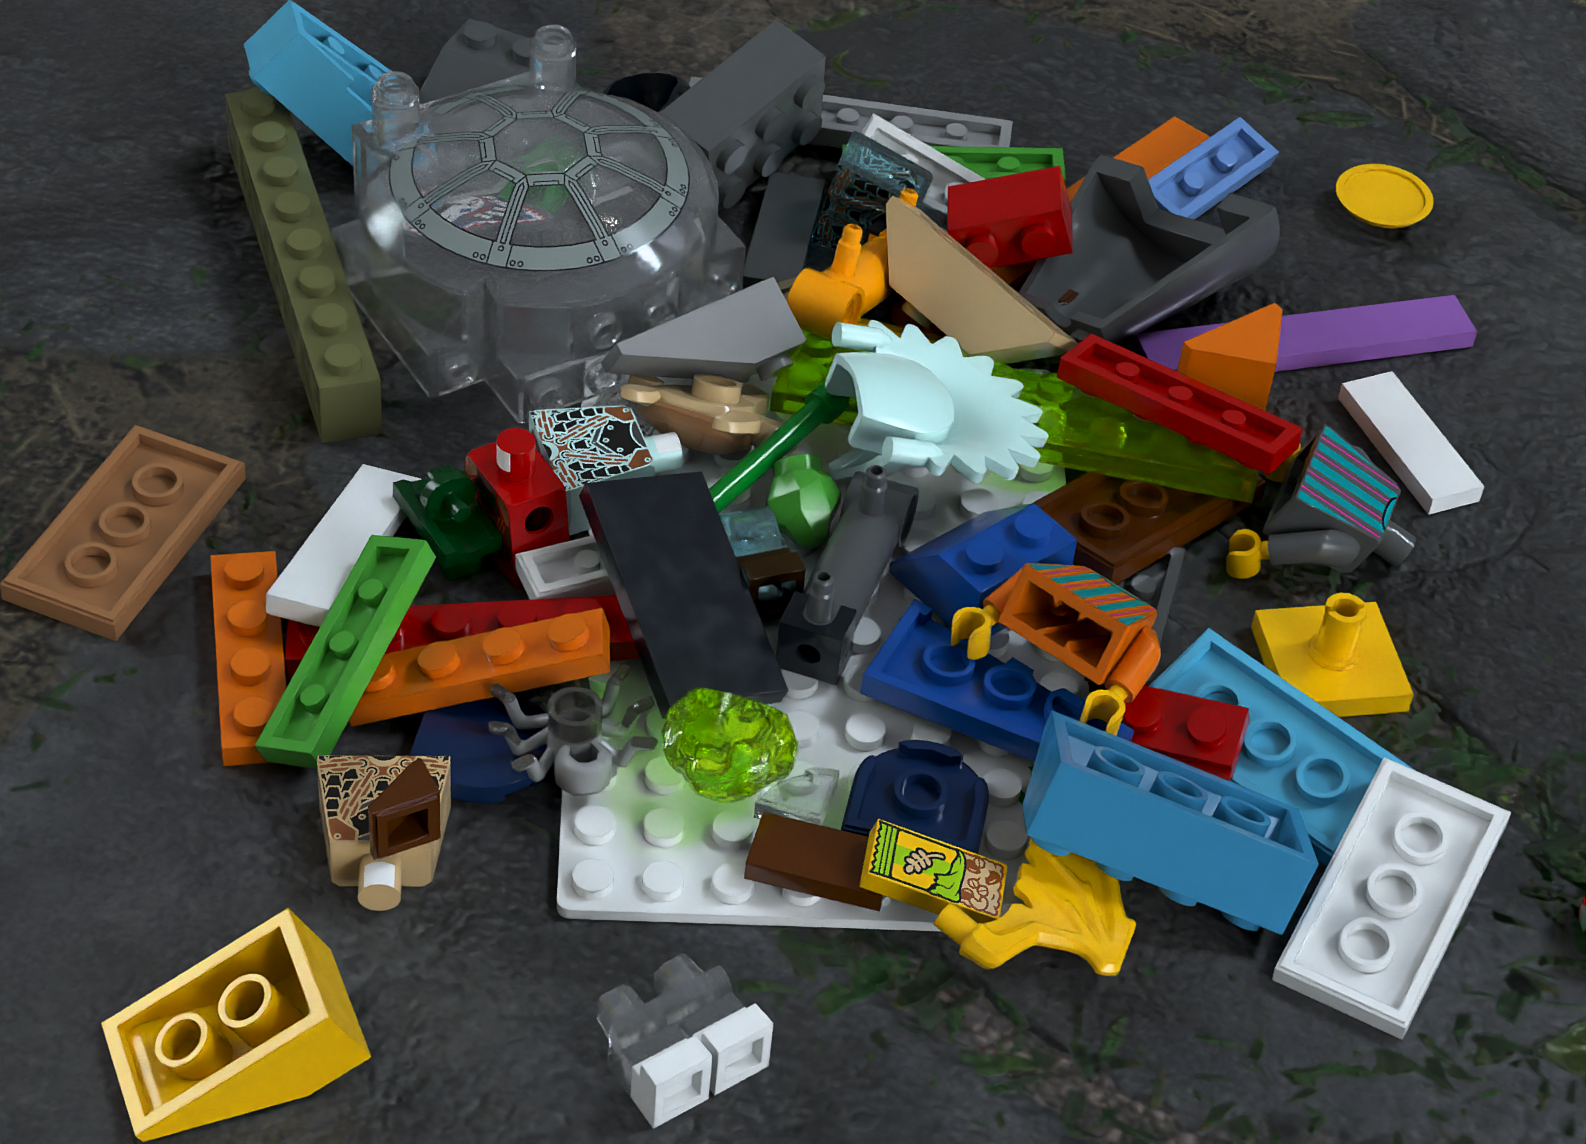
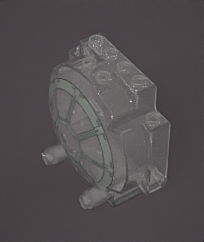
(528, 230)

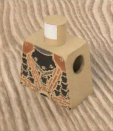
(345, 792)

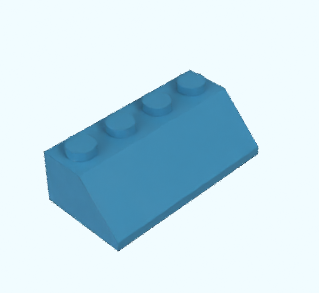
(1167, 825)

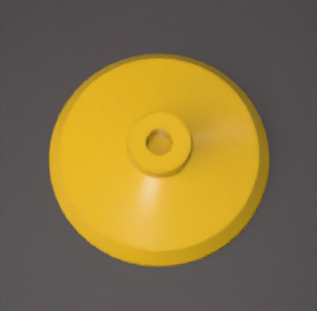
(1384, 195)

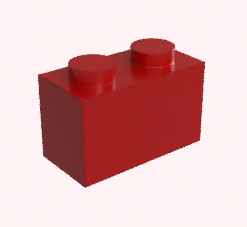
(1012, 217)

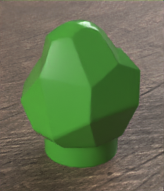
(803, 499)

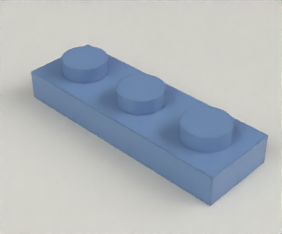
(1212, 170)

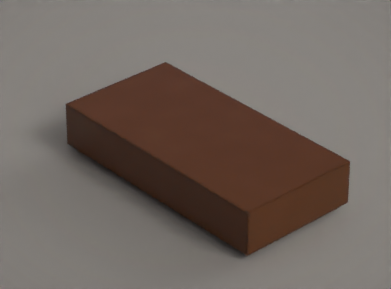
(810, 860)

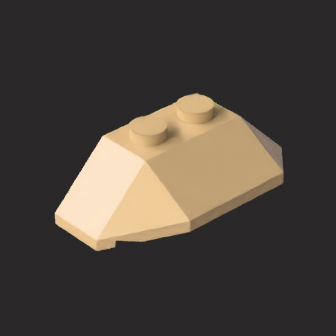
(962, 294)

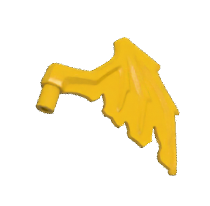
(1066, 909)

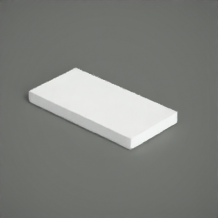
(1391, 898)

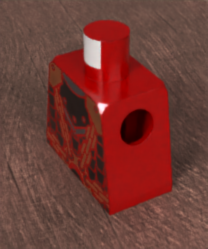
(516, 494)

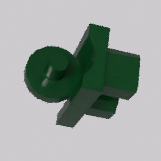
(449, 520)

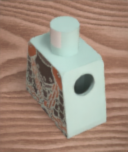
(597, 447)

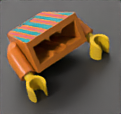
(1078, 621)

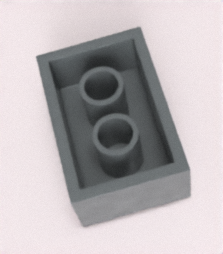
(754, 108)

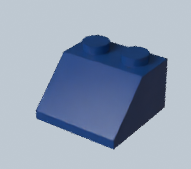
(980, 556)

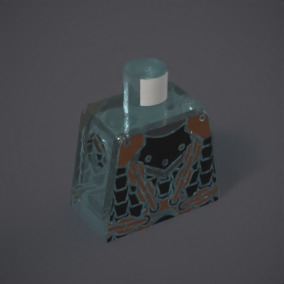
(864, 184)

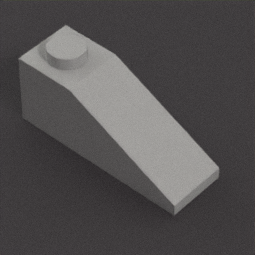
(726, 338)

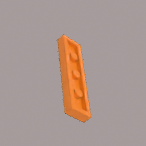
(246, 651)
(468, 666)

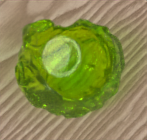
(728, 744)

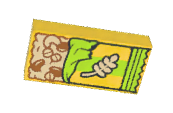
(932, 873)

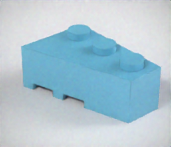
(314, 74)

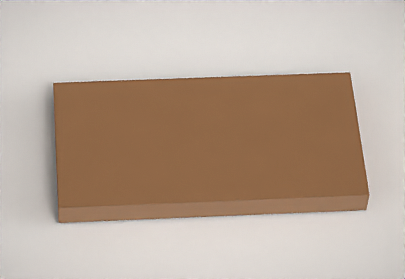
(123, 532)

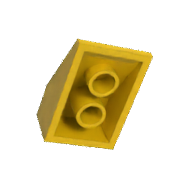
(236, 1032)

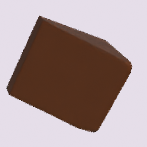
(405, 813)

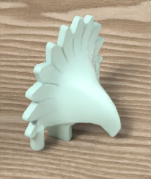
(928, 406)

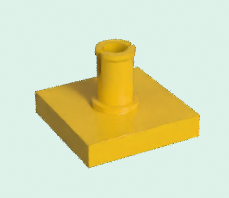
(1335, 655)

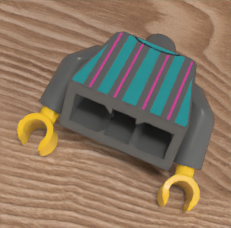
(1326, 513)

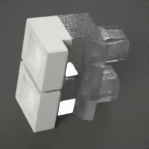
(683, 1039)

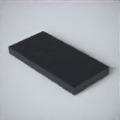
(681, 588)

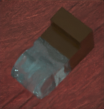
(764, 558)

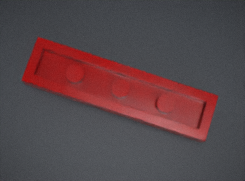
(1180, 404)

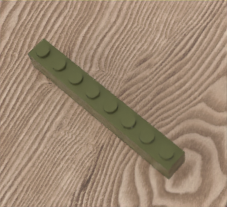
(304, 268)

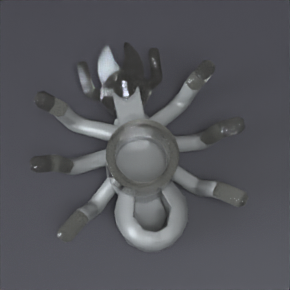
(573, 732)

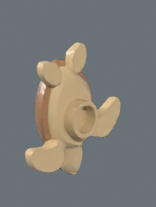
(709, 416)

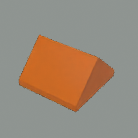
(1237, 356)

